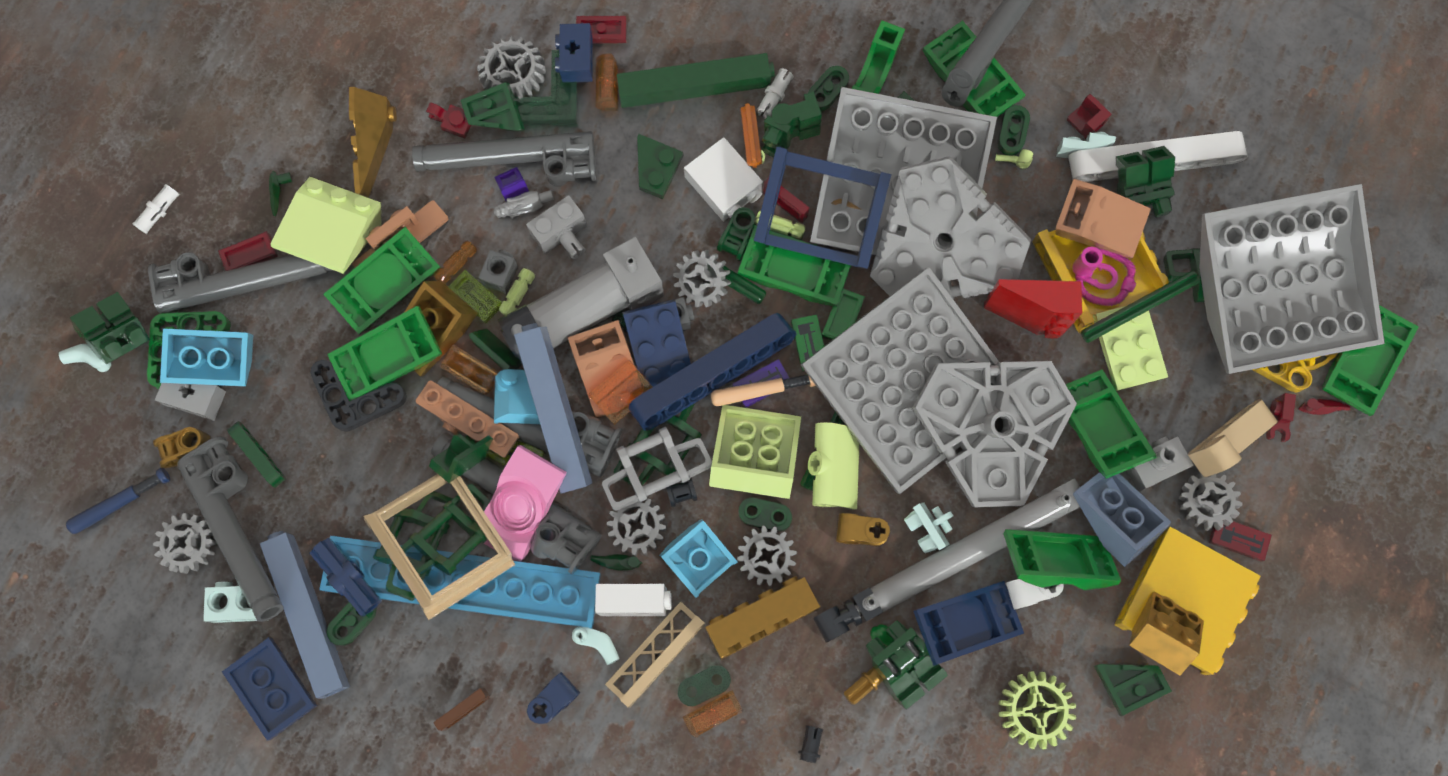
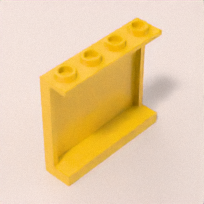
(1058, 258)
(1199, 583)

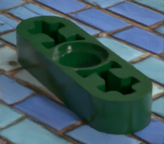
(256, 454)

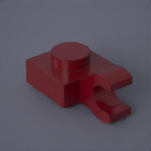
(452, 120)
(1283, 411)

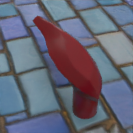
(1322, 406)

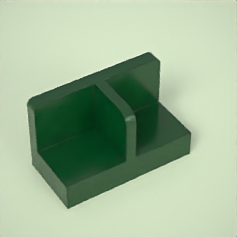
(460, 456)

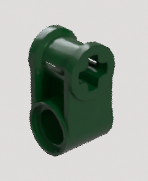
(736, 237)

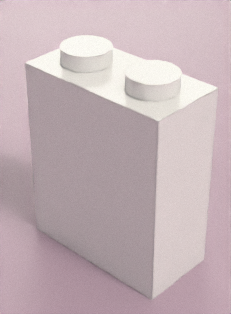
(723, 179)
(632, 600)

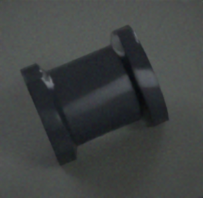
(681, 492)

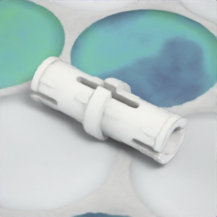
(774, 93)
(156, 209)

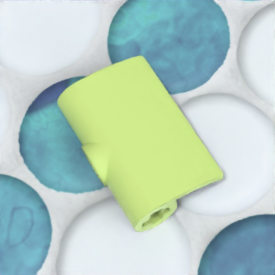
(834, 466)

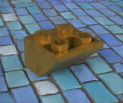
(1168, 633)

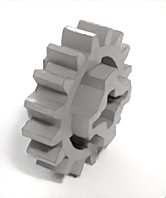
(698, 288)
(1205, 511)
(647, 531)
(173, 544)
(775, 571)

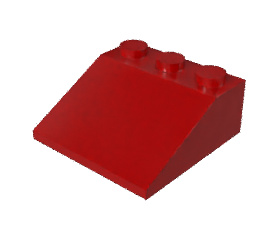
(1037, 305)

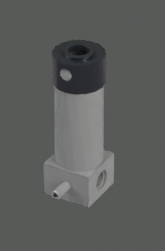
(619, 283)

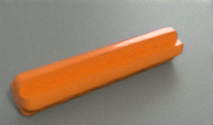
(751, 135)

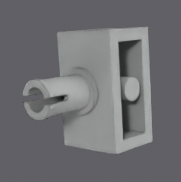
(558, 227)
(1169, 461)

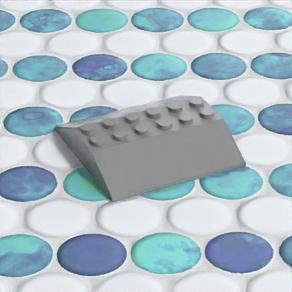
(884, 136)
(1290, 279)

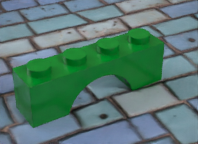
(880, 58)

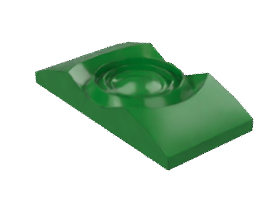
(997, 88)
(794, 272)
(382, 281)
(385, 353)
(1365, 373)
(1106, 426)
(1061, 559)

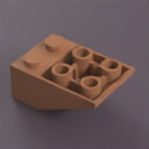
(1102, 219)
(599, 355)

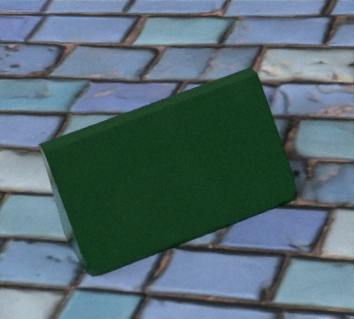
(495, 349)

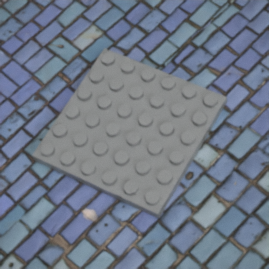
(881, 367)

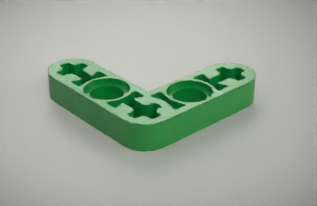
(177, 319)

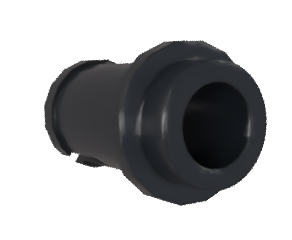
(811, 744)

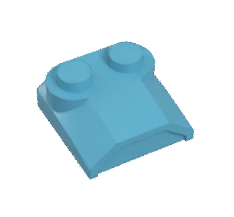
(513, 398)
(697, 557)

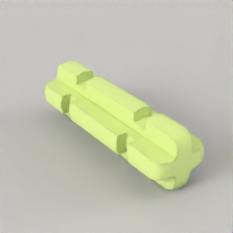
(785, 226)
(517, 291)

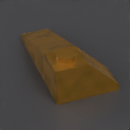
(373, 125)

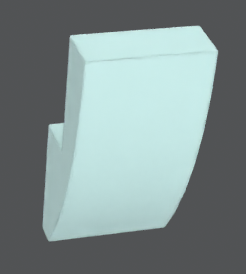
(1074, 144)

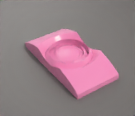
(523, 499)

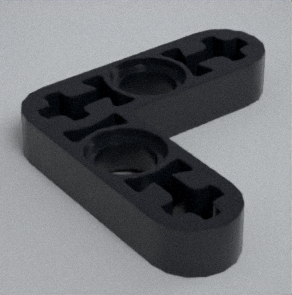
(354, 407)

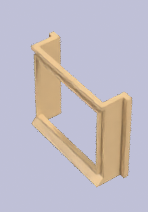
(462, 587)

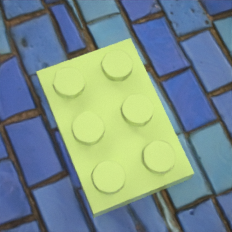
(1132, 352)

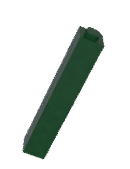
(695, 80)

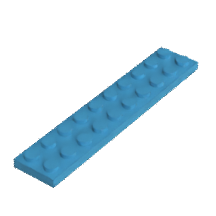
(520, 592)

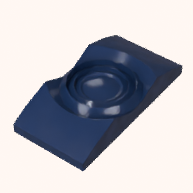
(968, 622)

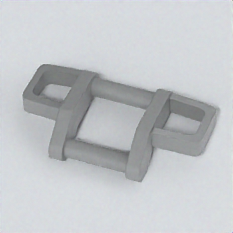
(666, 481)

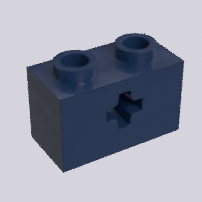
(576, 39)

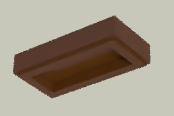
(462, 709)

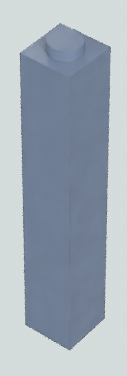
(552, 406)
(304, 614)

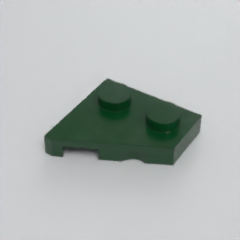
(493, 109)
(656, 165)
(1132, 685)

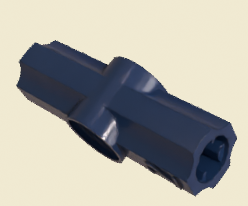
(345, 577)

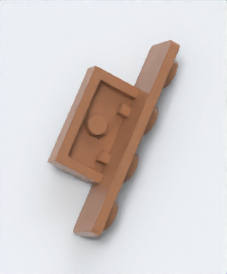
(420, 225)
(465, 419)

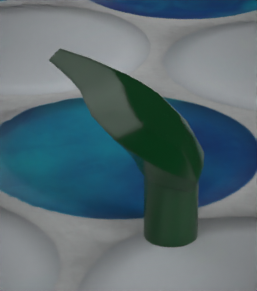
(274, 188)
(617, 562)

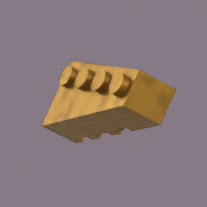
(762, 617)

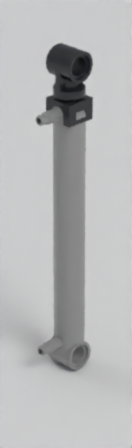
(946, 562)

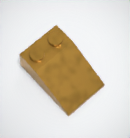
(445, 314)

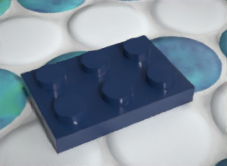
(657, 340)
(269, 688)

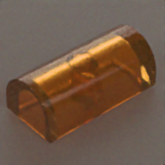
(606, 82)
(469, 369)
(712, 714)

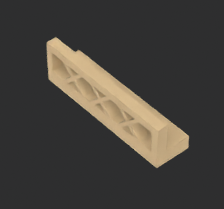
(658, 665)

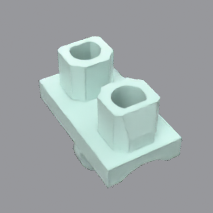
(922, 516)

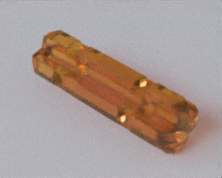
(455, 262)

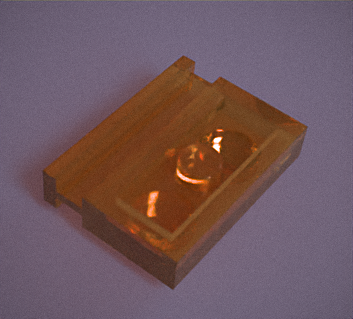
(619, 390)

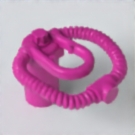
(1089, 261)

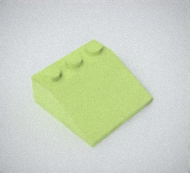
(327, 225)
(755, 451)

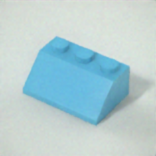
(206, 357)

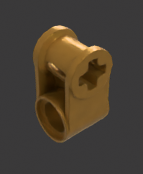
(178, 444)
(856, 530)

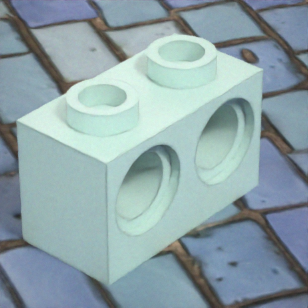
(236, 607)

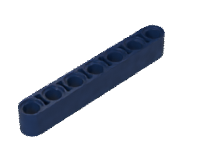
(711, 371)

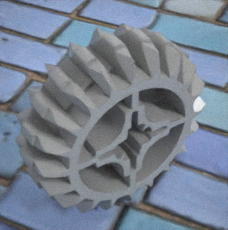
(518, 57)

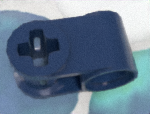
(556, 696)

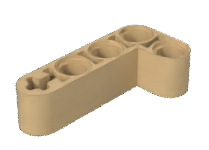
(1223, 446)

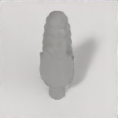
(523, 204)

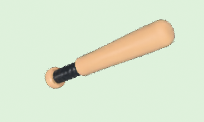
(754, 390)

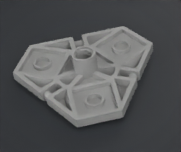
(937, 200)
(963, 408)

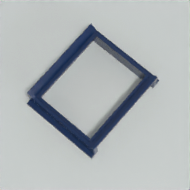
(783, 158)

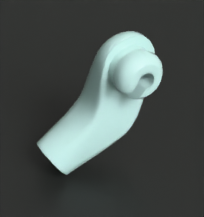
(83, 353)
(597, 640)

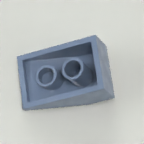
(1120, 516)

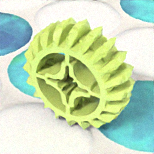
(1061, 706)

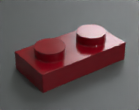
(606, 28)

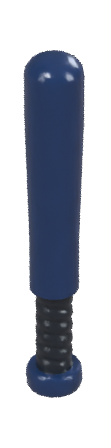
(103, 509)

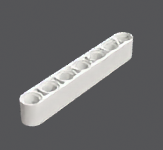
(1188, 151)

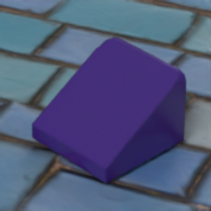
(511, 183)

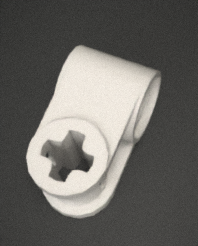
(1026, 594)

